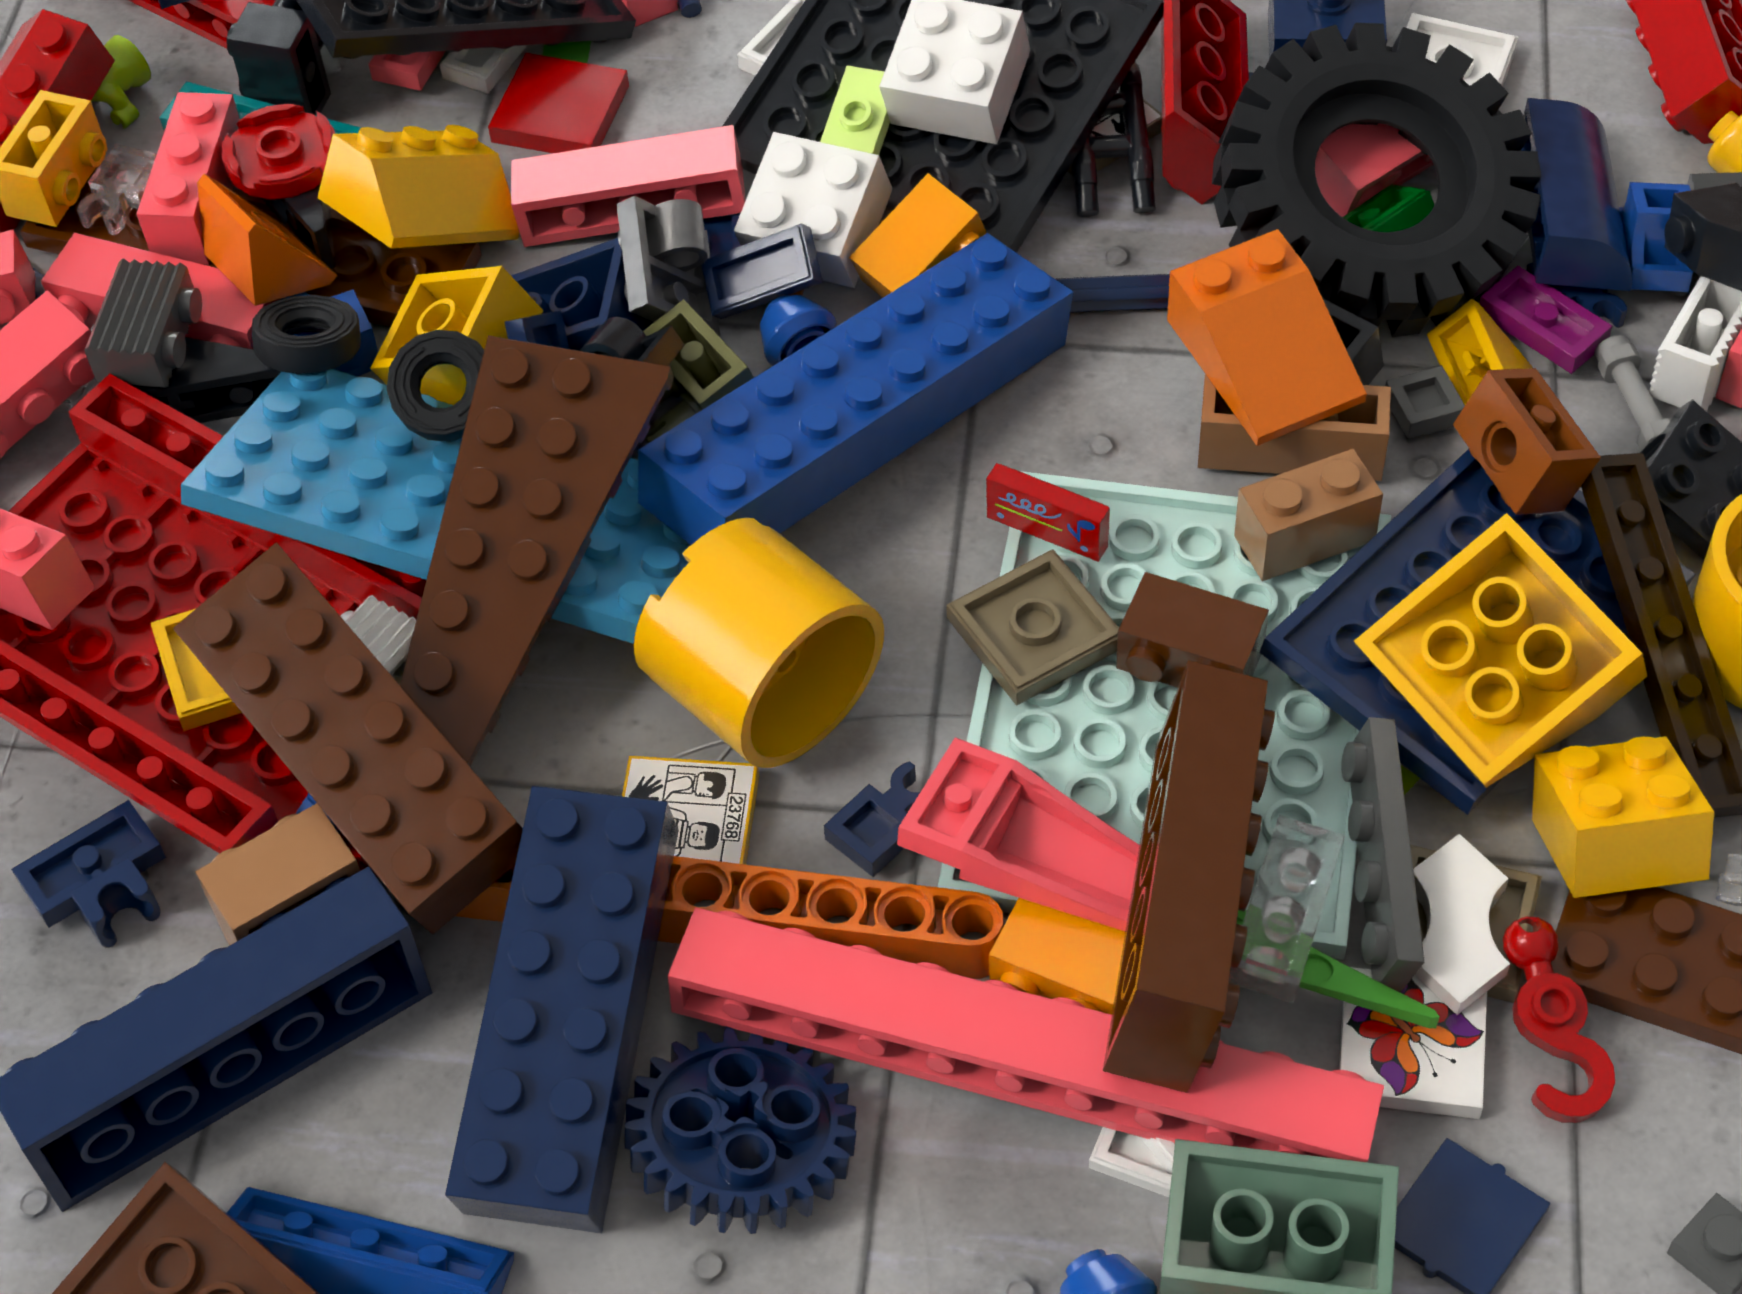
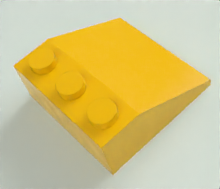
(1502, 653)

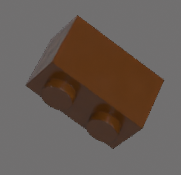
(1185, 623)

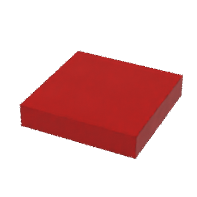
(558, 105)

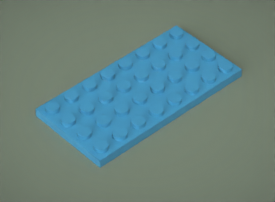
(343, 473)

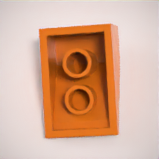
(1263, 336)

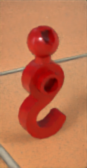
(1550, 1016)

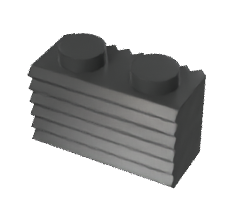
(144, 323)

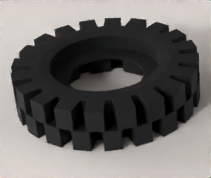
(1481, 172)

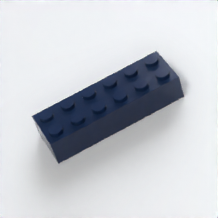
(564, 1010)
(212, 1038)

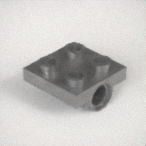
(664, 257)

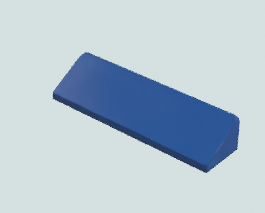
(366, 1254)

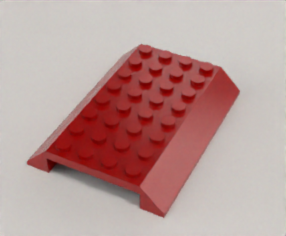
(98, 677)

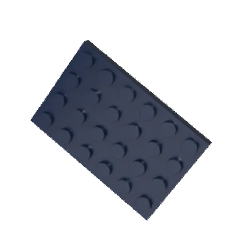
(1319, 635)

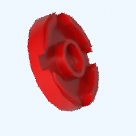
(278, 151)

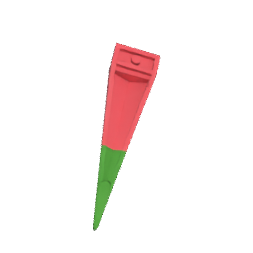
(1043, 847)

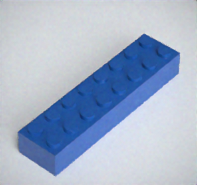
(856, 394)

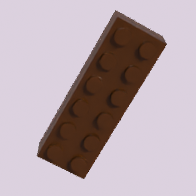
(354, 738)
(1191, 880)

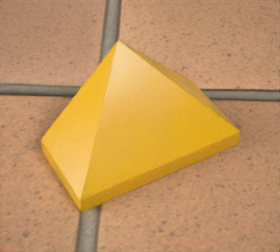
(1471, 345)

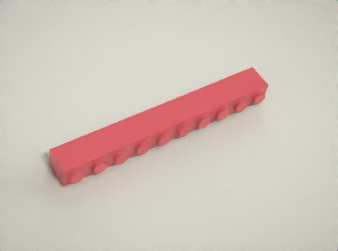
(1002, 1042)

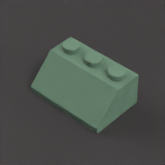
(1277, 1223)

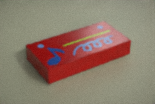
(1047, 512)

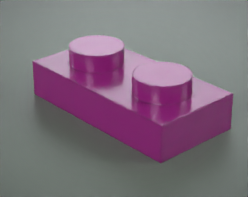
(1545, 319)

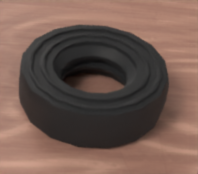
(333, 345)
(408, 370)

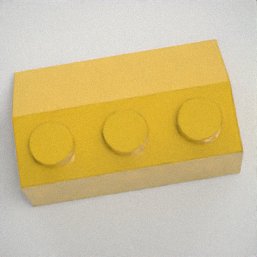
(419, 186)

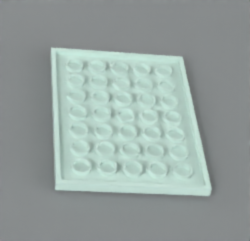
(1102, 725)

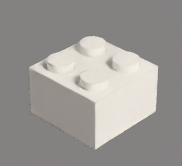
(955, 68)
(823, 187)

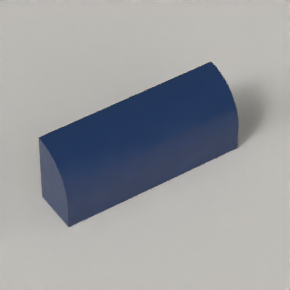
(1578, 218)

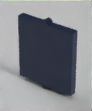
(1466, 1220)

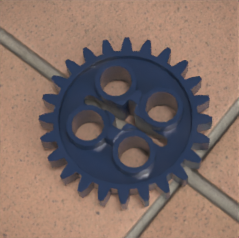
(736, 1110)

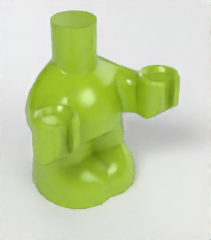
(127, 71)

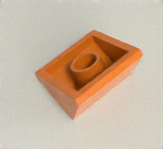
(255, 248)

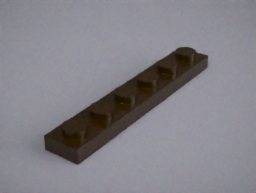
(1665, 626)

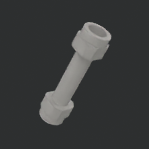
(1620, 363)

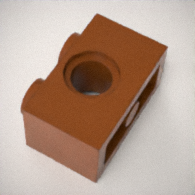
(1526, 441)

